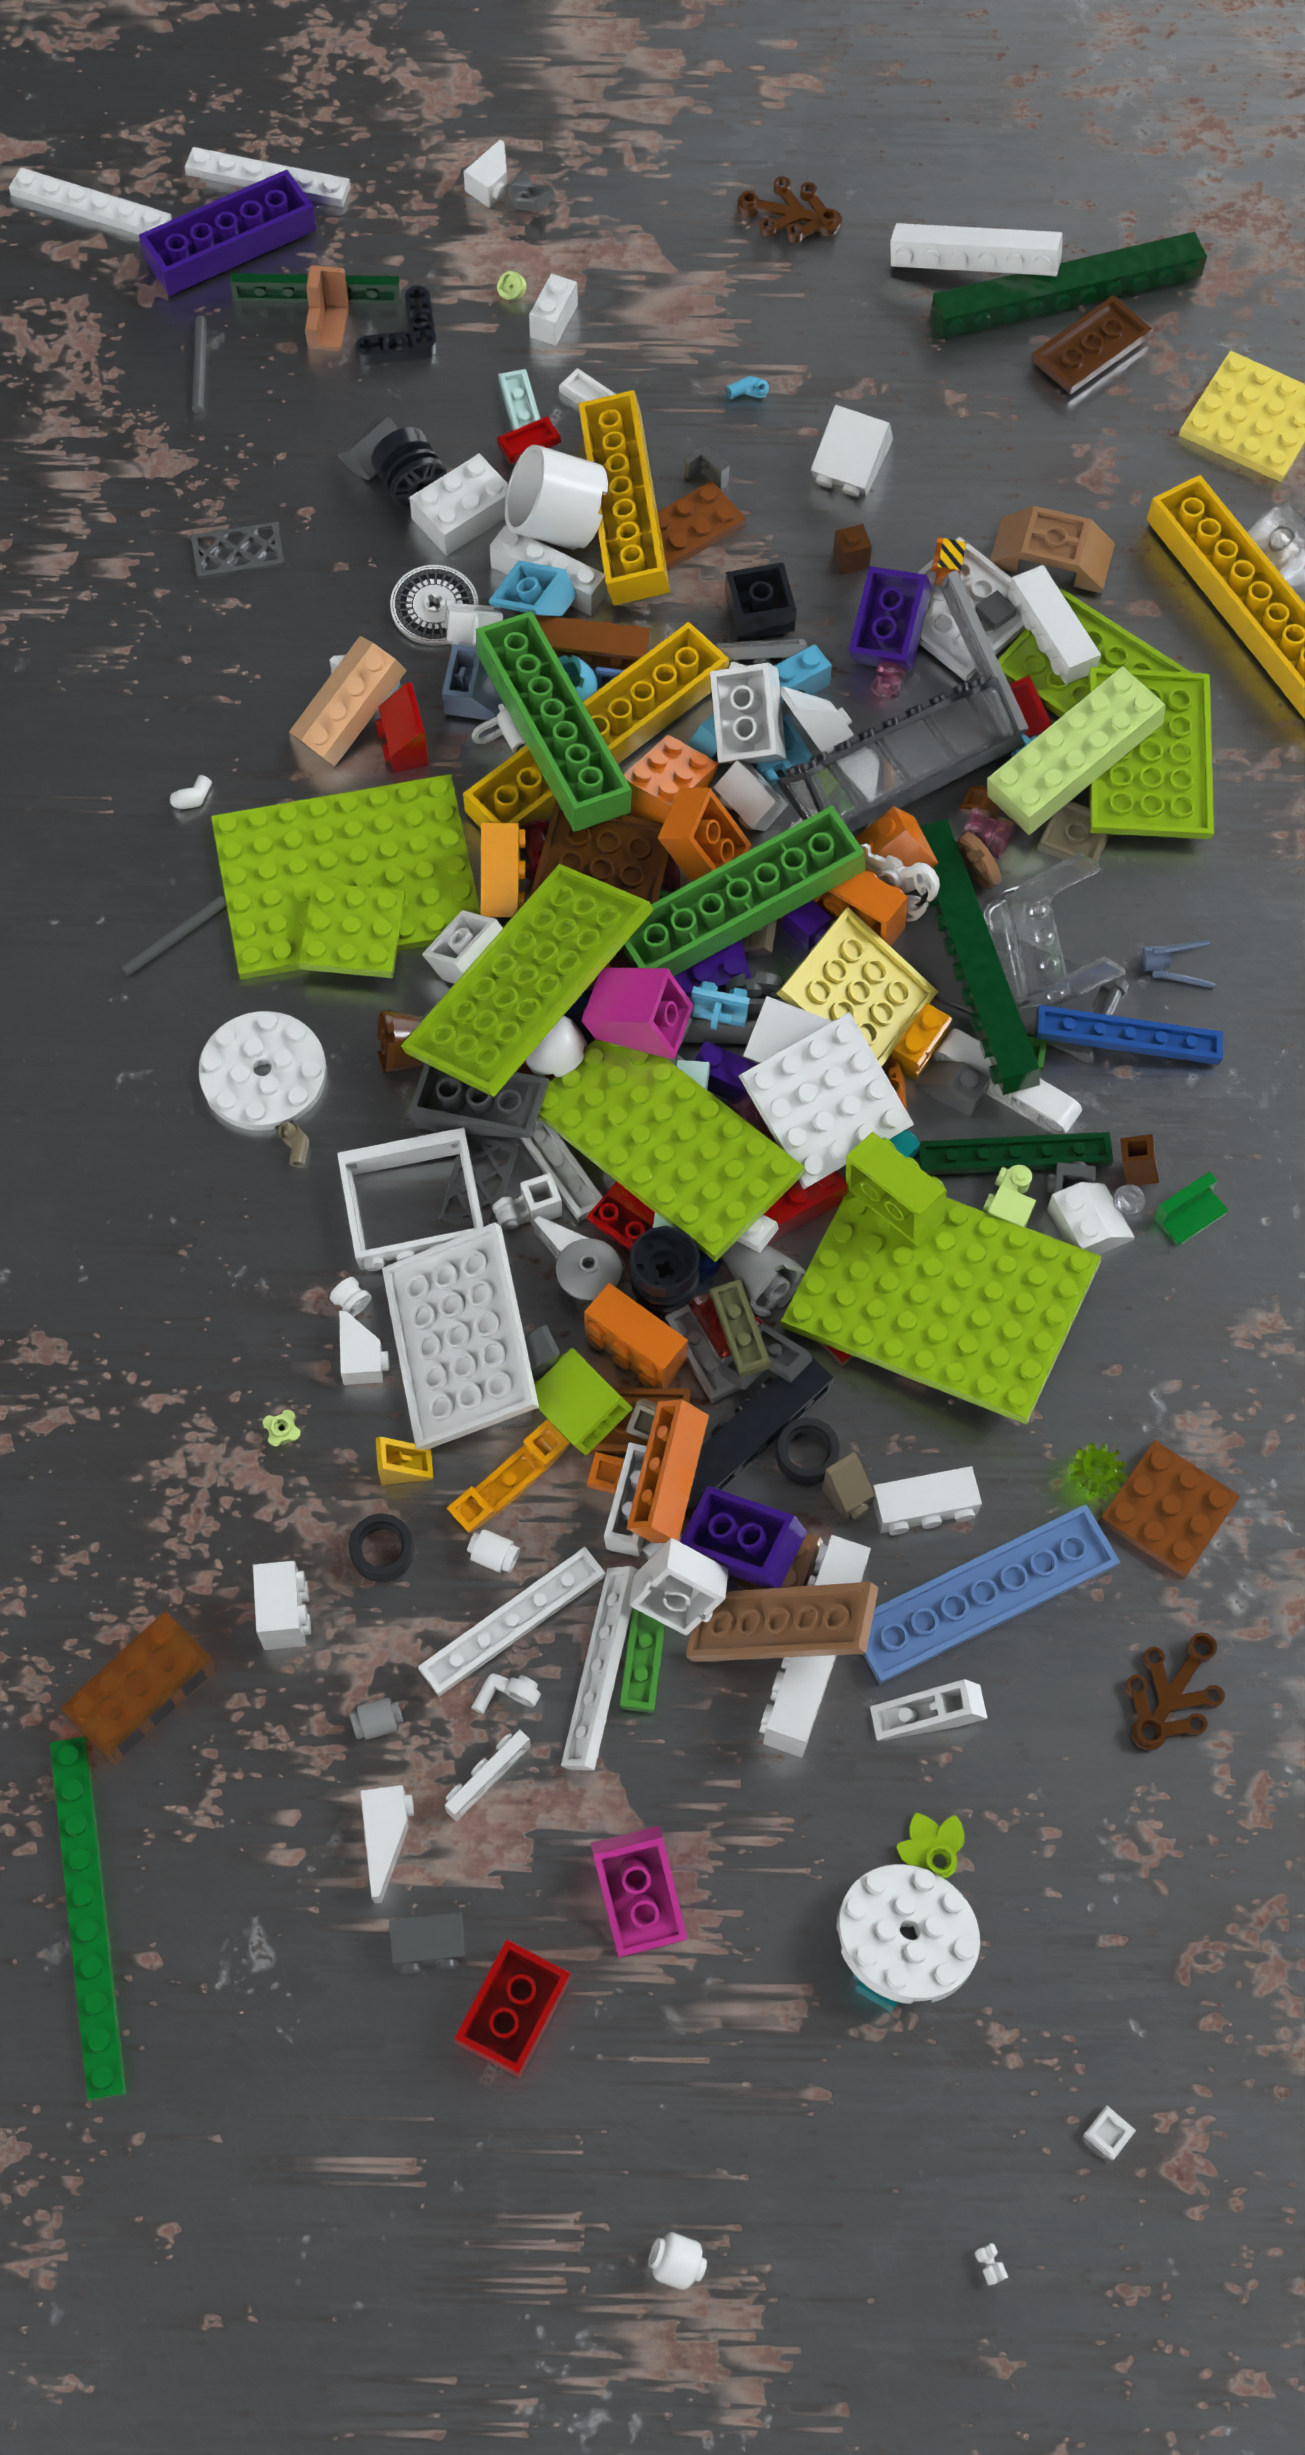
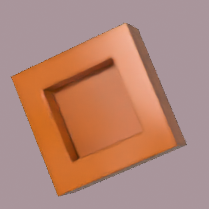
(605, 1473)

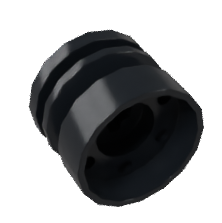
(406, 463)
(662, 1252)

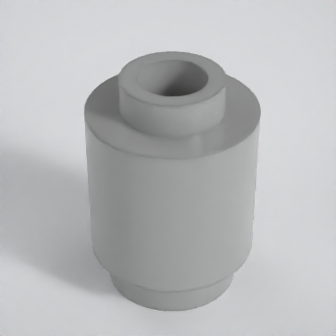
(376, 1718)

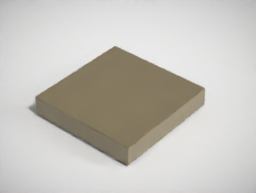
(1070, 834)

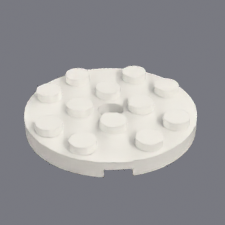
(268, 1100)
(900, 1967)

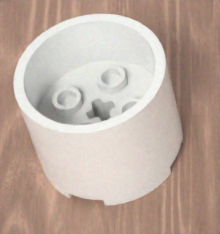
(555, 497)

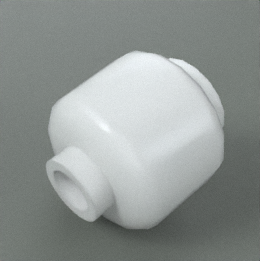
(677, 2261)

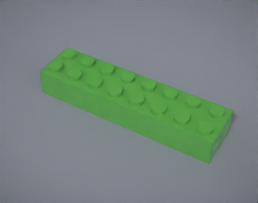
(553, 721)
(747, 894)

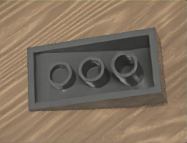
(450, 1104)

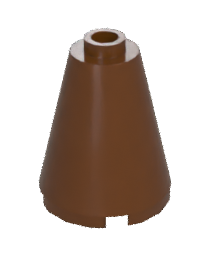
(392, 1031)

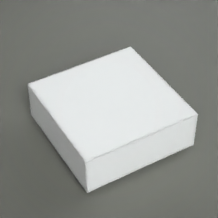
(1109, 2132)

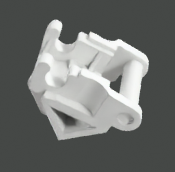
(464, 619)

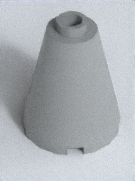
(766, 1276)

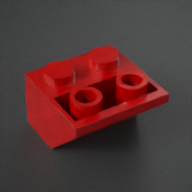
(621, 1216)

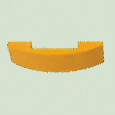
(510, 1479)

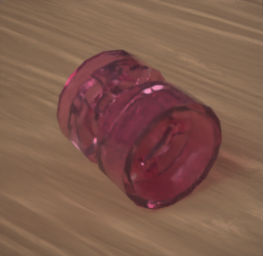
(992, 832)

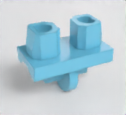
(720, 1006)

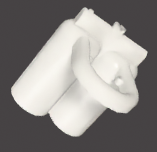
(507, 728)

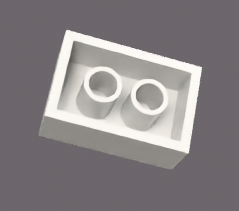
(460, 504)

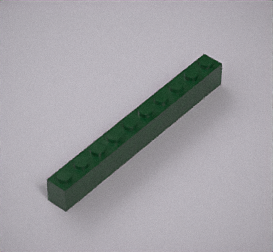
(1076, 284)
(979, 967)

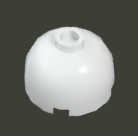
(559, 1051)

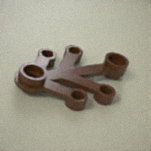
(822, 219)
(1171, 1697)

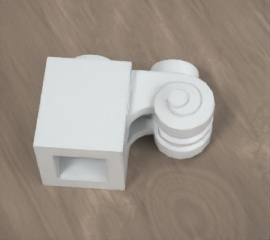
(537, 1198)

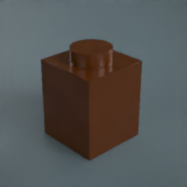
(852, 549)
(1139, 1160)

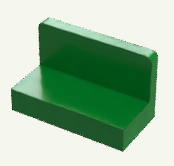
(1191, 1209)

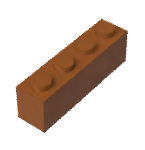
(596, 642)

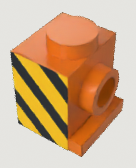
(947, 558)

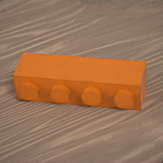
(667, 1471)

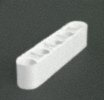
(1040, 1104)

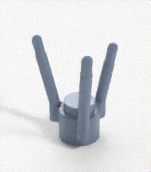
(1158, 957)

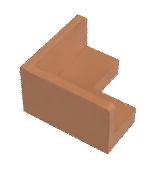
(327, 308)

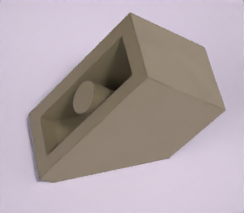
(848, 1488)

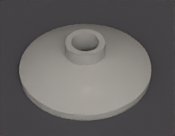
(584, 1282)

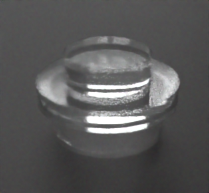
(1129, 1200)

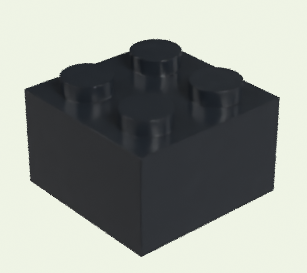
(760, 601)

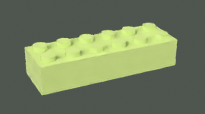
(1075, 750)

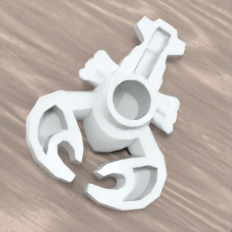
(918, 877)

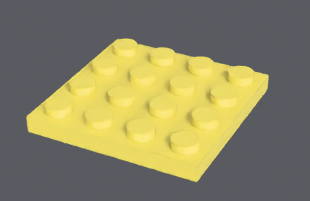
(1250, 417)
(860, 975)

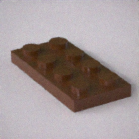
(1091, 344)

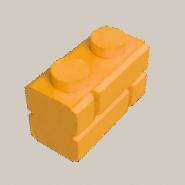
(921, 1040)

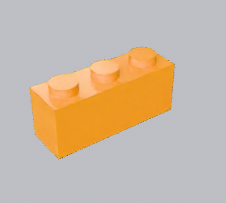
(501, 869)

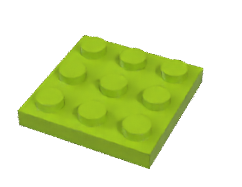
(352, 930)

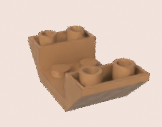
(1054, 541)

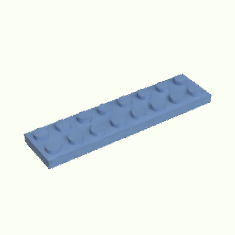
(987, 1592)

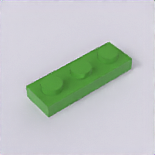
(642, 1663)

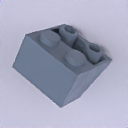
(468, 686)

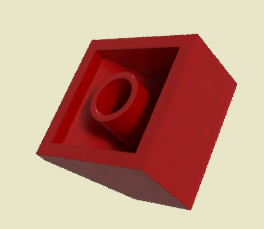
(403, 731)

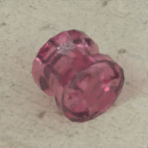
(888, 679)

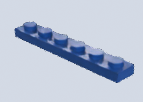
(1129, 1034)

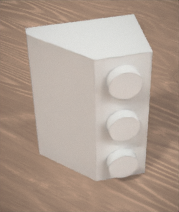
(748, 714)

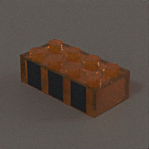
(139, 1688)

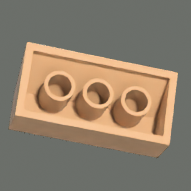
(348, 700)

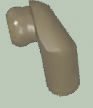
(296, 1140)

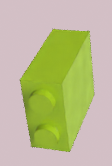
(579, 1401)

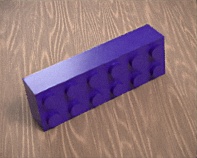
(227, 232)

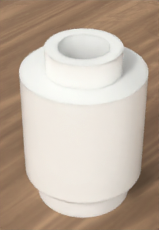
(493, 1551)

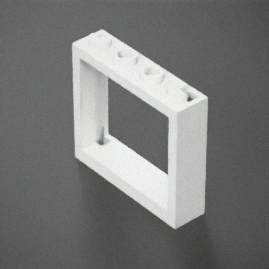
(399, 1154)

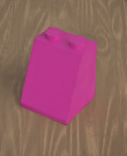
(638, 1010)

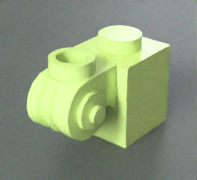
(1009, 1200)

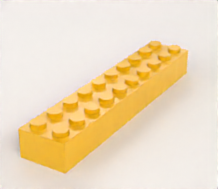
(1236, 580)
(625, 712)

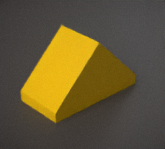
(402, 1462)

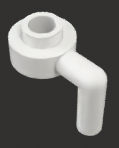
(521, 1690)

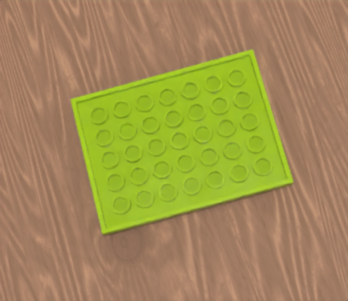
(370, 837)
(962, 1312)

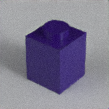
(806, 924)

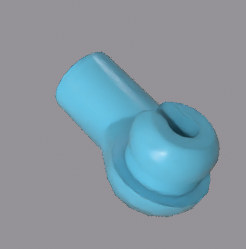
(749, 386)

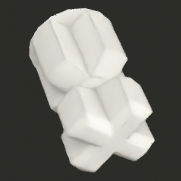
(994, 2271)

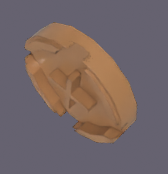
(979, 858)

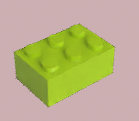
(896, 1188)

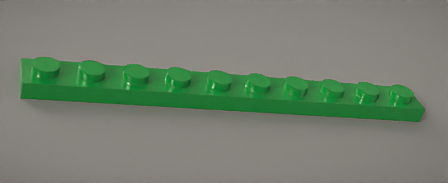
(87, 1920)

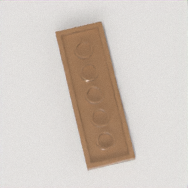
(787, 1623)

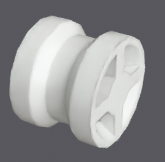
(350, 1296)

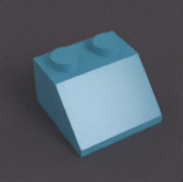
(535, 589)

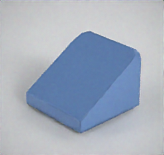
(605, 675)

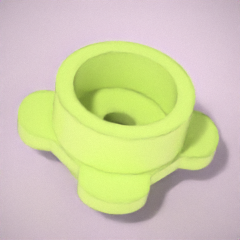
(278, 1437)

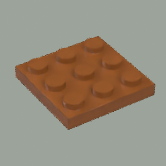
(1169, 1508)

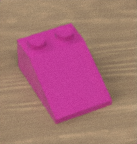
(639, 1891)

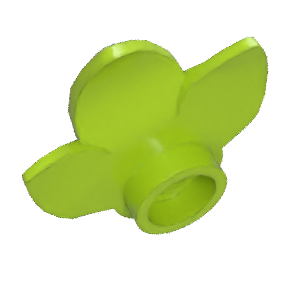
(931, 1841)

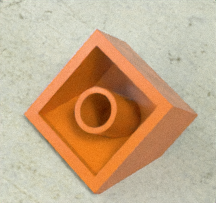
(899, 836)

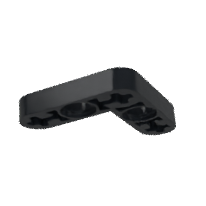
(409, 339)

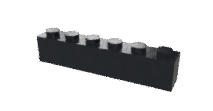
(755, 1428)

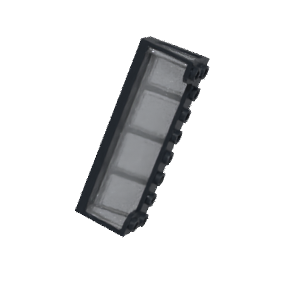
(906, 755)

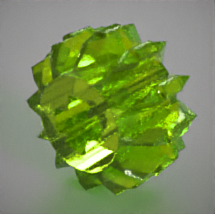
(1109, 1467)

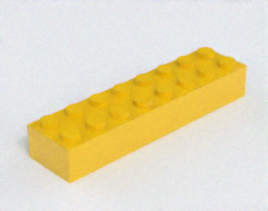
(630, 522)

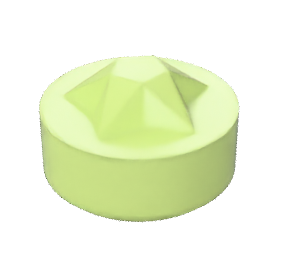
(511, 286)

